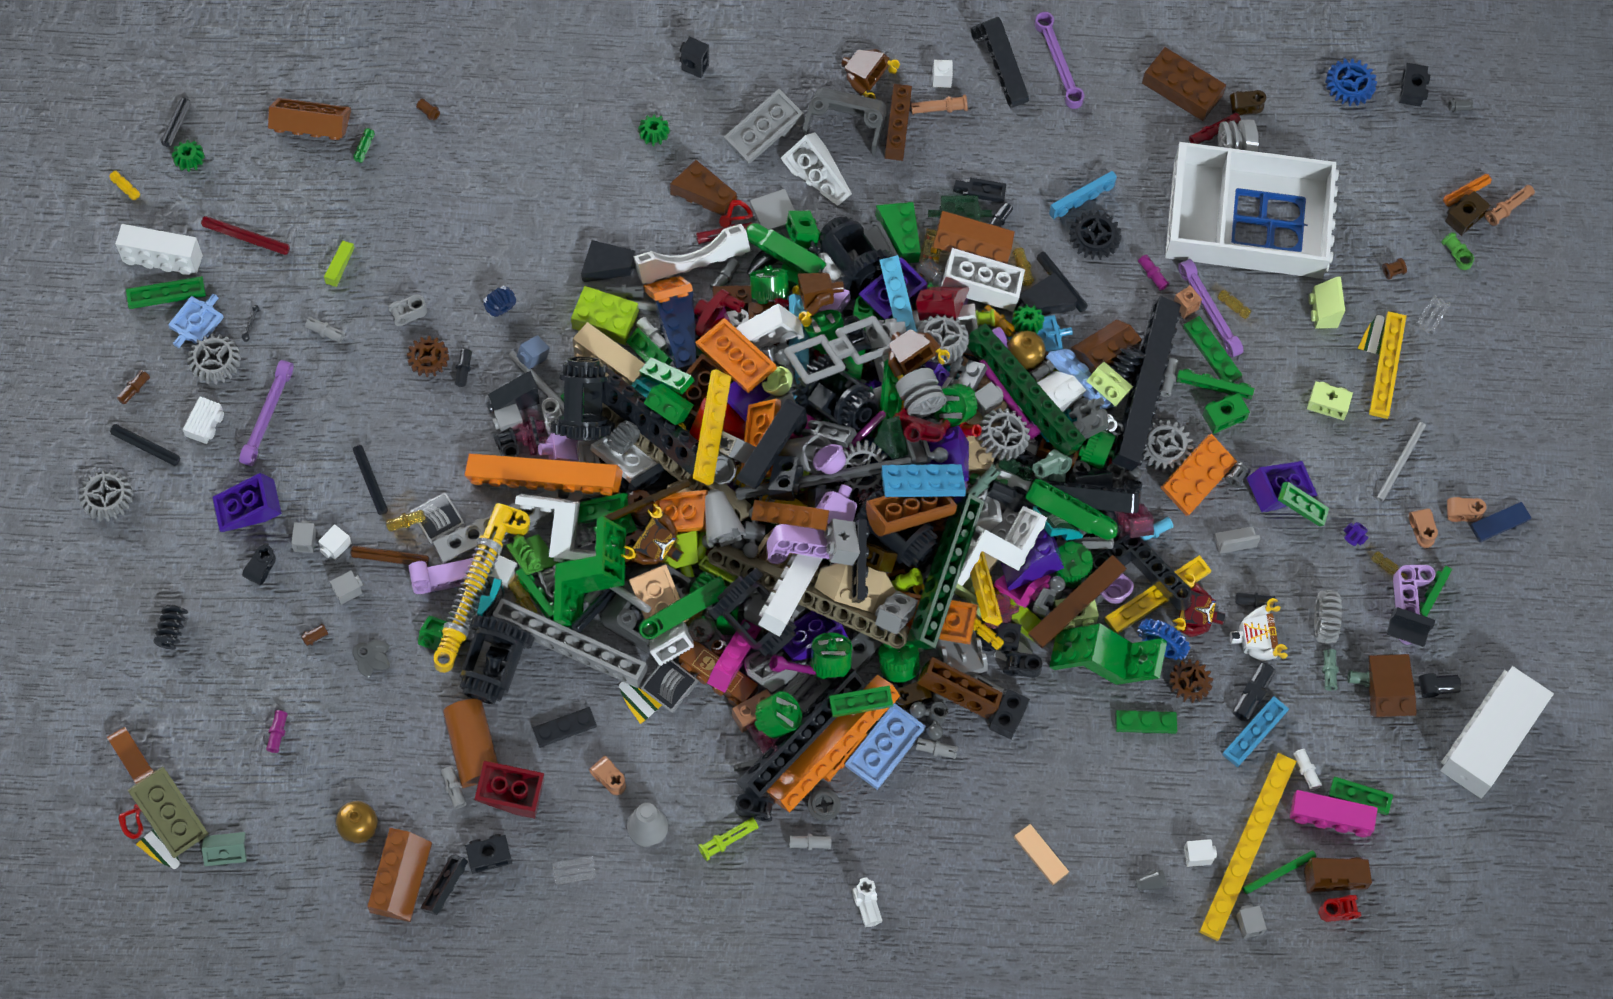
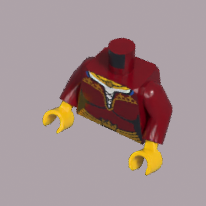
(1201, 613)

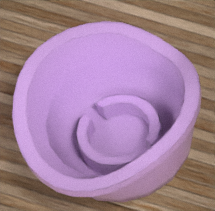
(829, 459)
(1118, 590)

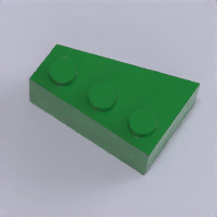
(901, 229)

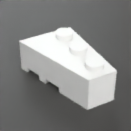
(772, 327)

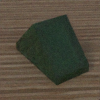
(891, 438)

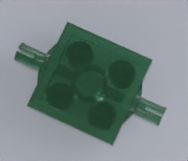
(961, 205)

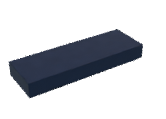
(1500, 522)

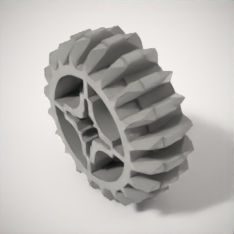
(954, 335)
(217, 349)
(1011, 427)
(869, 452)
(121, 497)
(1327, 616)

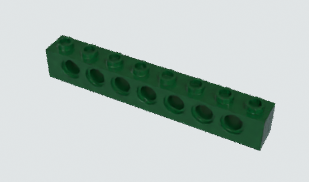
(1025, 391)
(945, 572)

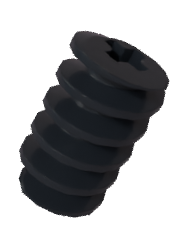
(1128, 362)
(168, 626)

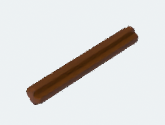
(387, 555)

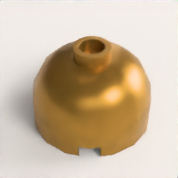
(1027, 349)
(356, 822)

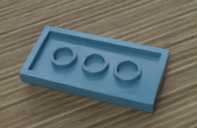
(923, 480)

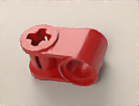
(1344, 909)

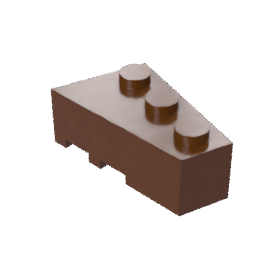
(704, 188)
(1337, 874)

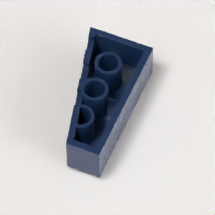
(679, 329)

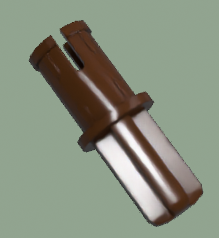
(133, 387)

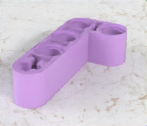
(796, 540)
(437, 577)
(1410, 586)

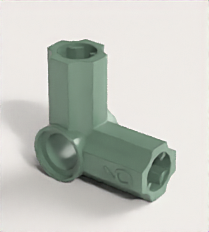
(1053, 466)

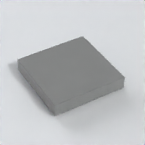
(772, 209)

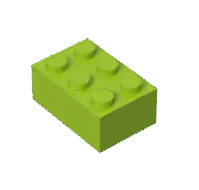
(607, 313)

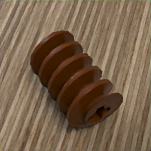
(641, 516)

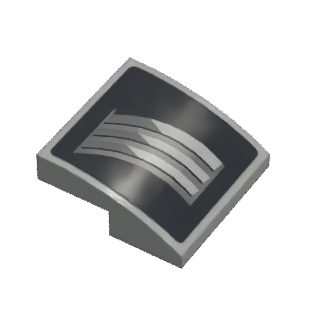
(440, 517)
(670, 685)

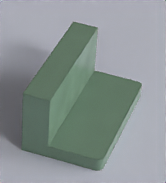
(224, 849)

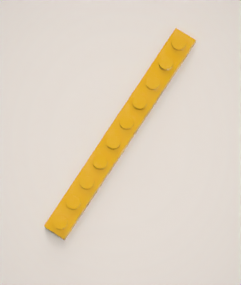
(1247, 847)

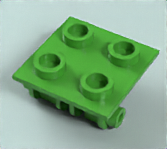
(531, 553)

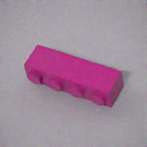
(732, 659)
(1333, 813)

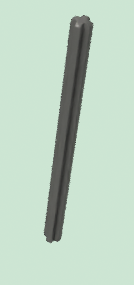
(822, 478)

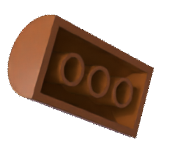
(899, 513)
(469, 739)

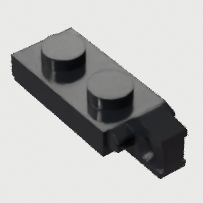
(982, 188)

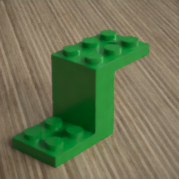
(590, 573)
(1108, 654)

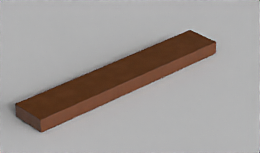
(1077, 601)

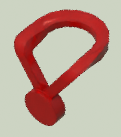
(726, 220)
(122, 821)

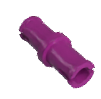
(1153, 272)
(276, 731)

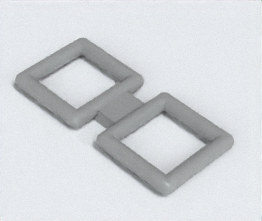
(838, 349)

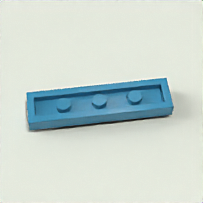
(1083, 194)
(1255, 731)

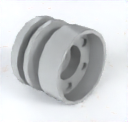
(1241, 138)
(921, 393)

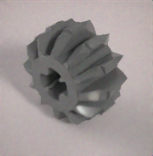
(623, 437)

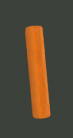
(1475, 185)

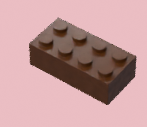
(1183, 84)

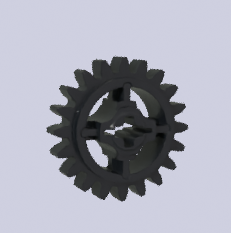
(1104, 230)

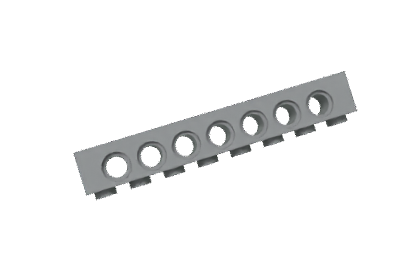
(462, 534)
(574, 644)

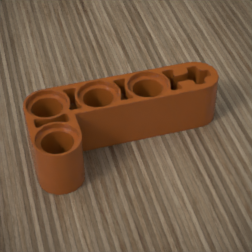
(130, 754)

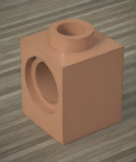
(1189, 301)

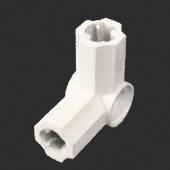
(866, 898)

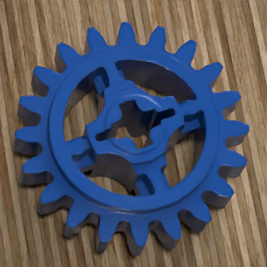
(1348, 86)
(1176, 645)

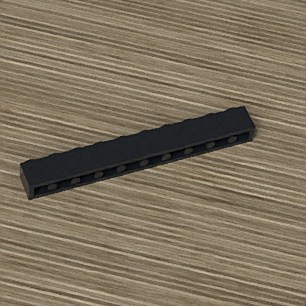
(1146, 384)

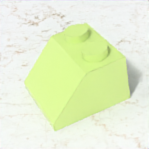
(1327, 304)

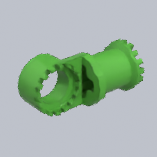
(1458, 250)

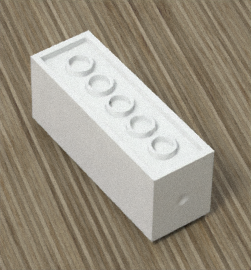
(1495, 731)

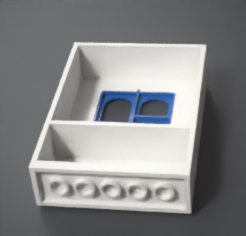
(1206, 215)

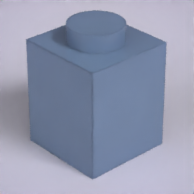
(533, 352)

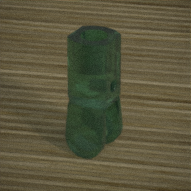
(1013, 467)

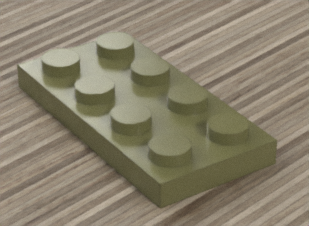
(168, 812)

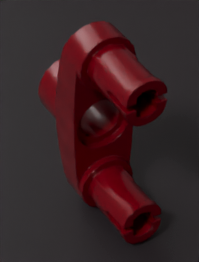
(710, 310)
(926, 430)

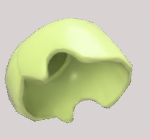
(778, 382)

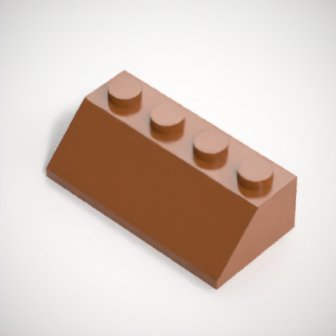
(308, 118)
(973, 237)
(399, 875)

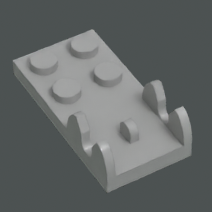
(765, 126)
(962, 656)

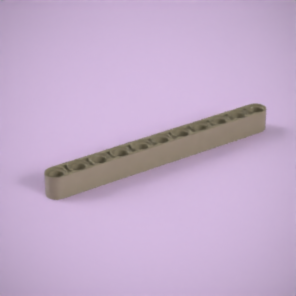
(740, 507)
(818, 599)

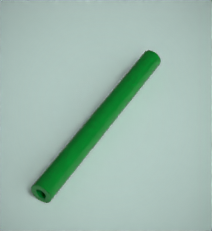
(1279, 872)

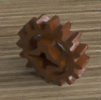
(427, 358)
(1200, 684)

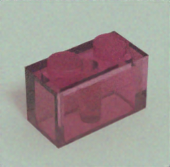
(1138, 523)

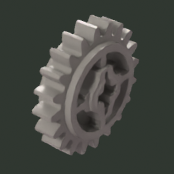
(1171, 433)

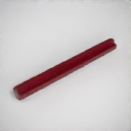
(245, 235)

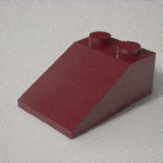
(941, 301)
(510, 789)

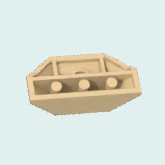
(837, 584)

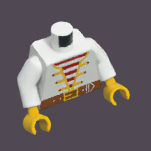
(1259, 634)

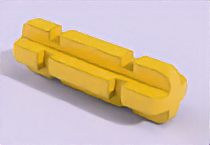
(124, 185)
(987, 634)

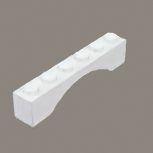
(729, 243)

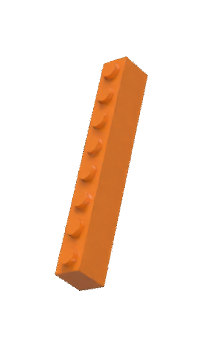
(543, 474)
(825, 752)

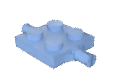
(195, 320)

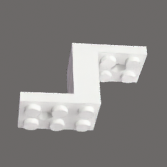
(563, 528)
(1009, 551)

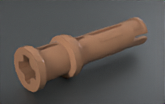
(949, 104)
(1504, 209)

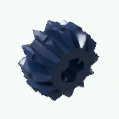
(499, 301)

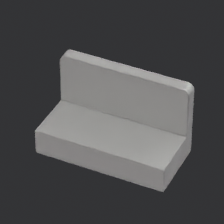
(1236, 540)

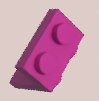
(1023, 594)

